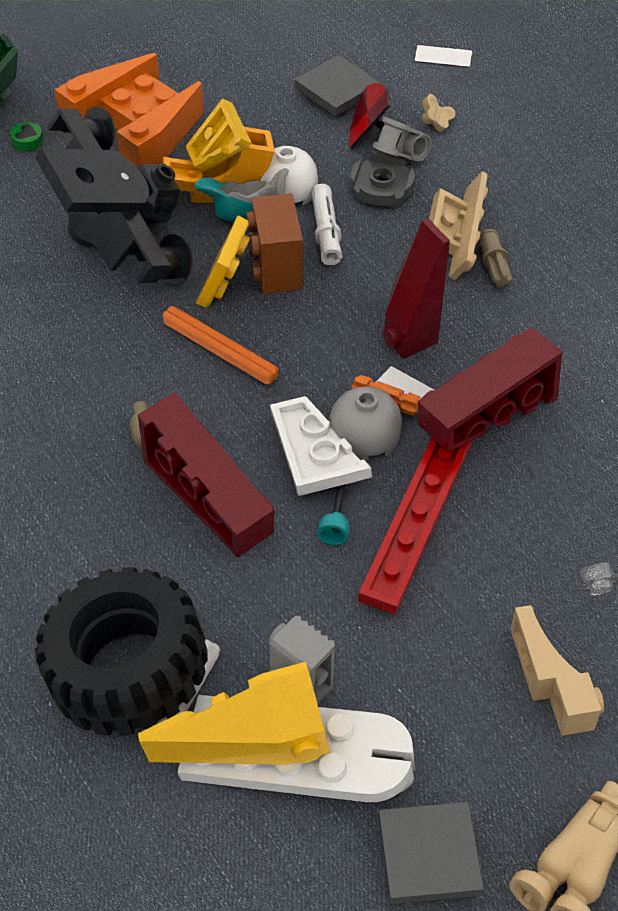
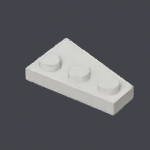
(313, 449)

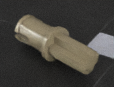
(495, 257)

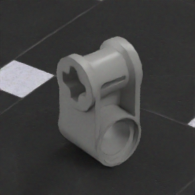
(403, 141)

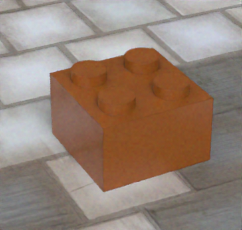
(275, 243)

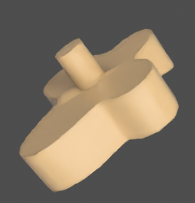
(435, 114)

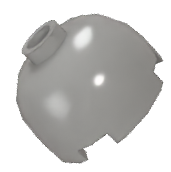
(367, 421)

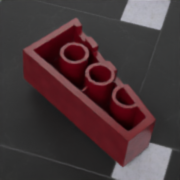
(492, 390)
(204, 475)

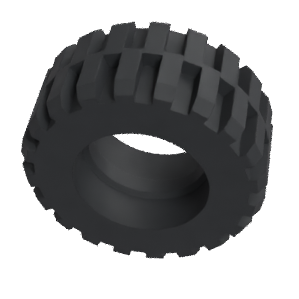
(130, 693)

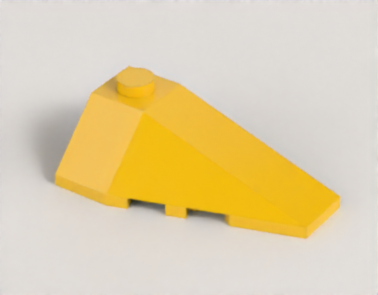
(265, 724)

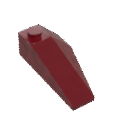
(418, 293)

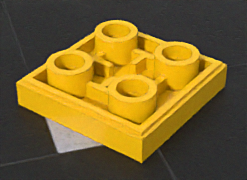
(225, 263)

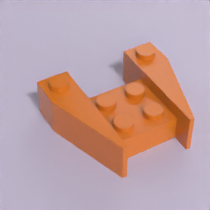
(144, 110)

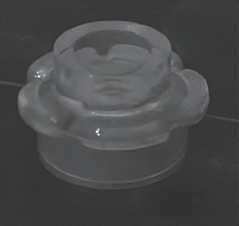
(598, 579)

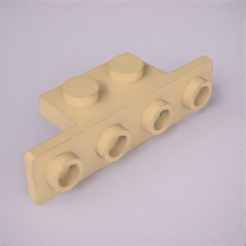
(460, 222)

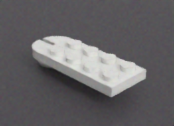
(366, 763)

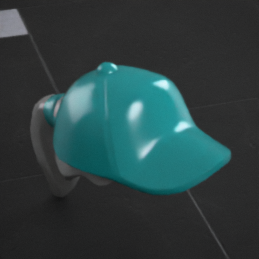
(236, 199)

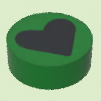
(26, 136)

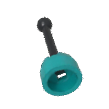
(327, 526)

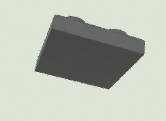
(334, 84)
(430, 853)

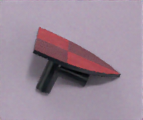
(369, 112)

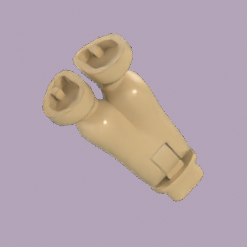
(575, 857)

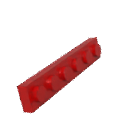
(412, 527)

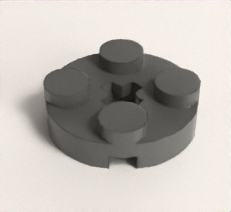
(369, 189)

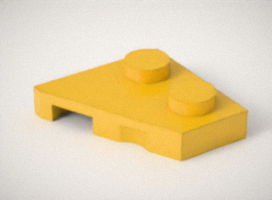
(218, 137)

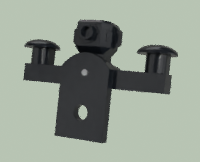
(114, 199)

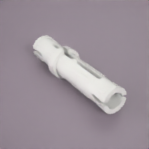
(327, 232)

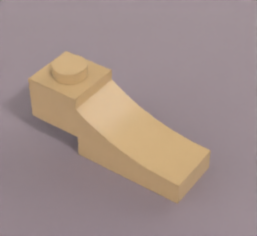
(550, 676)

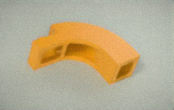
(240, 168)

